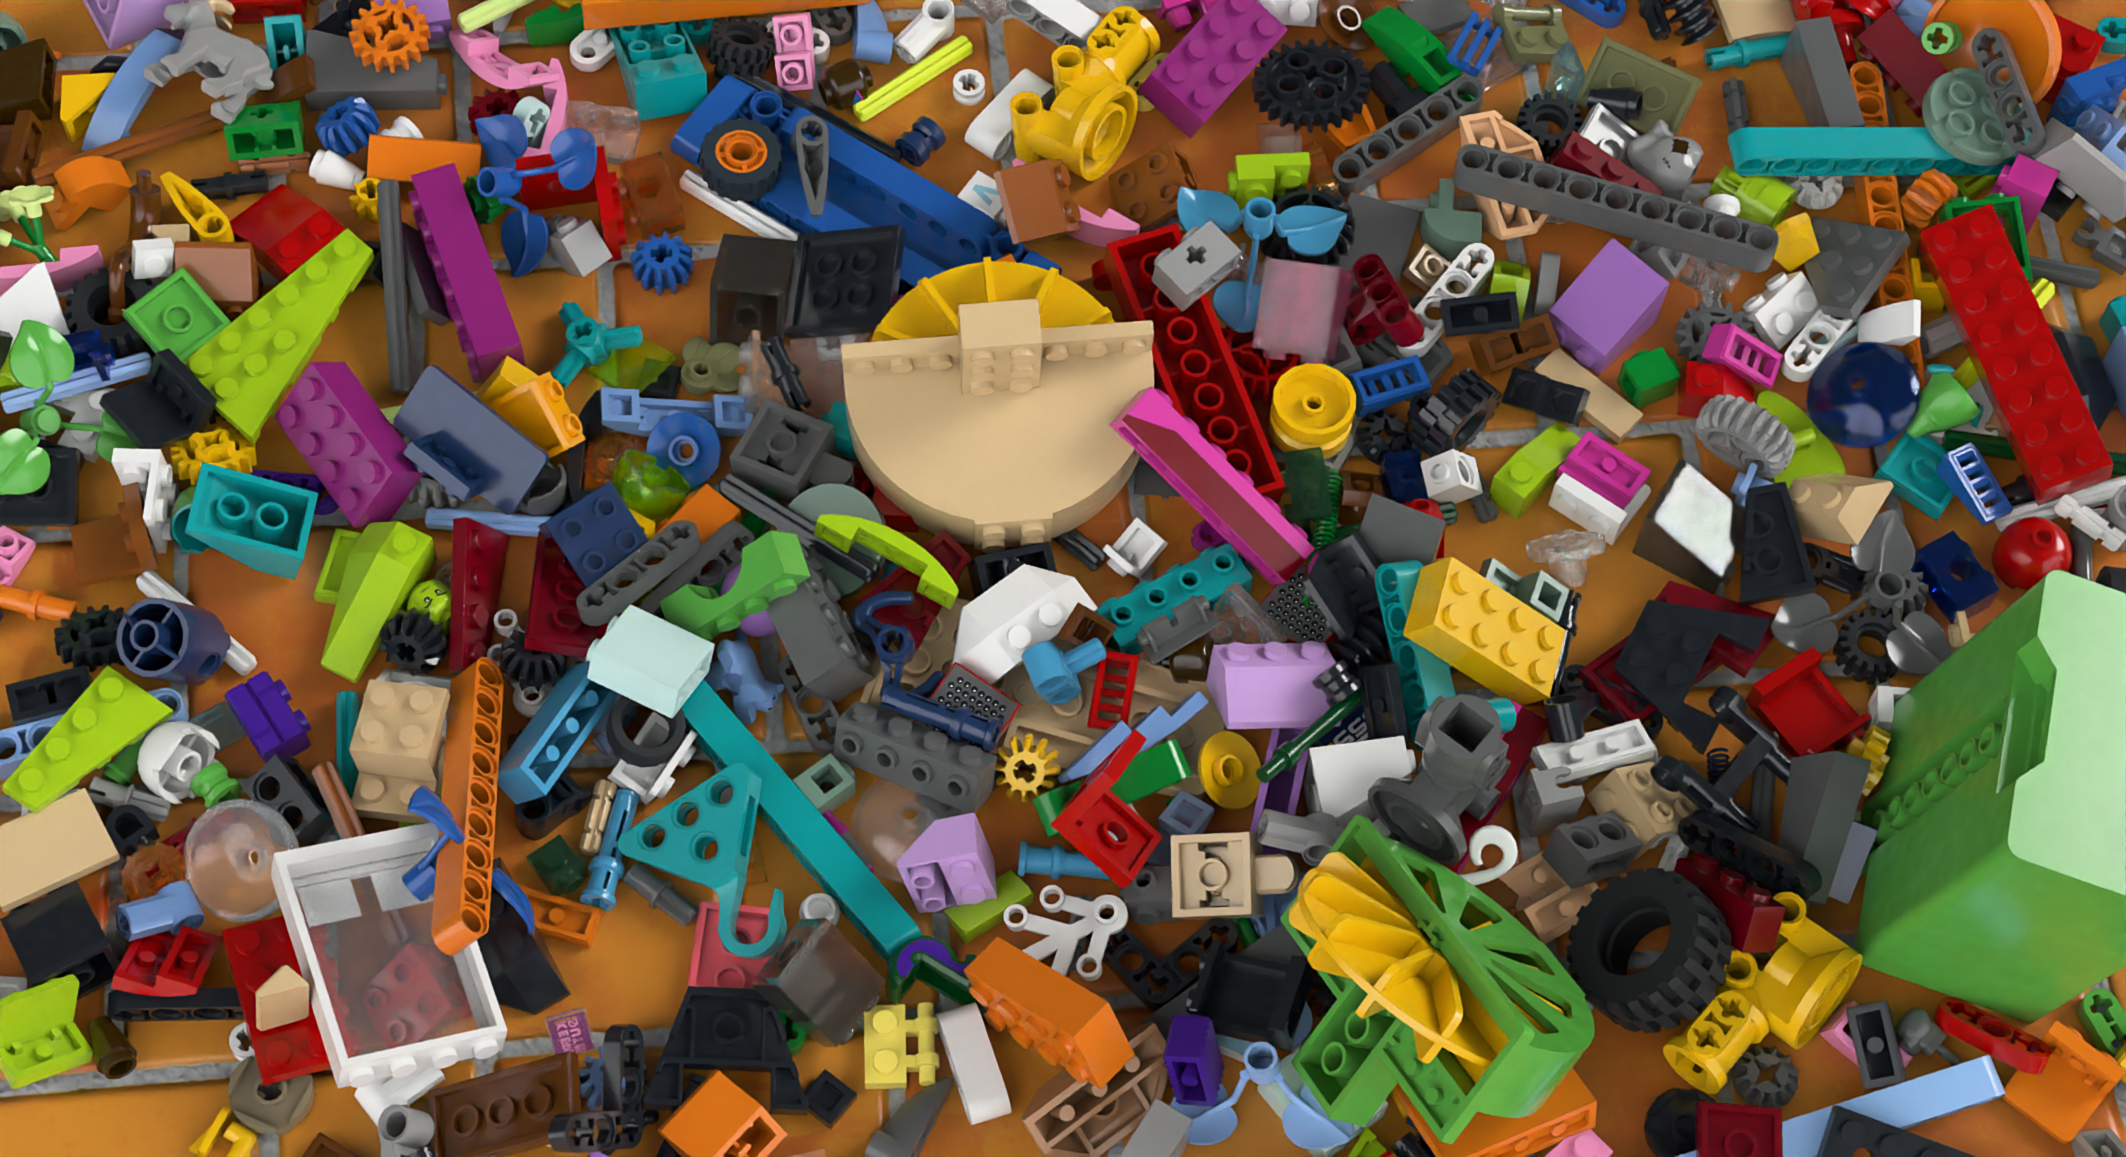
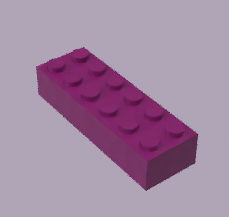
(464, 271)

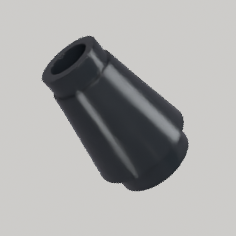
(1620, 101)

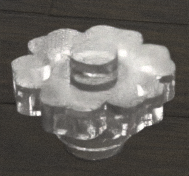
(1566, 554)

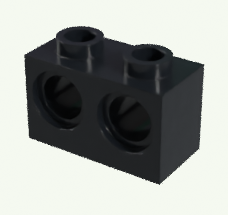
(47, 694)
(296, 796)

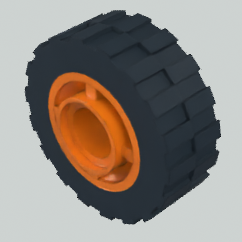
(744, 141)

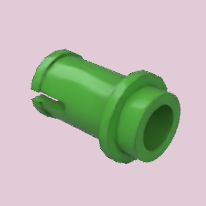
(123, 766)

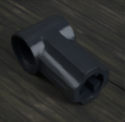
(1393, 90)
(1568, 713)

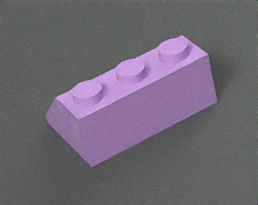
(1268, 684)

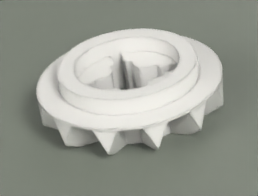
(1810, 195)

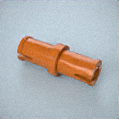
(36, 604)

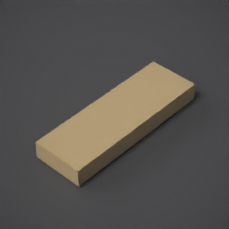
(1604, 406)

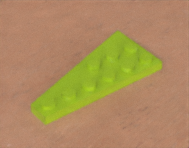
(274, 339)

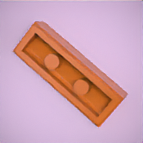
(404, 156)

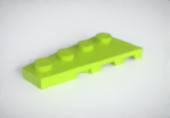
(85, 738)

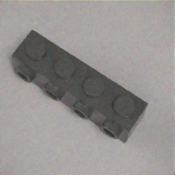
(914, 757)

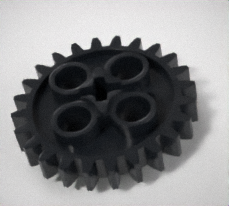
(1311, 85)

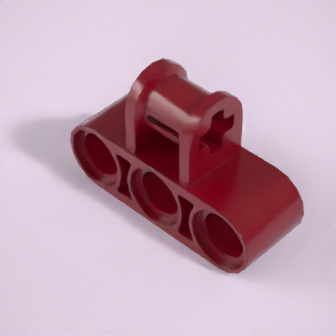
(1380, 306)

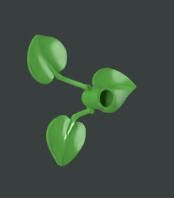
(38, 360)

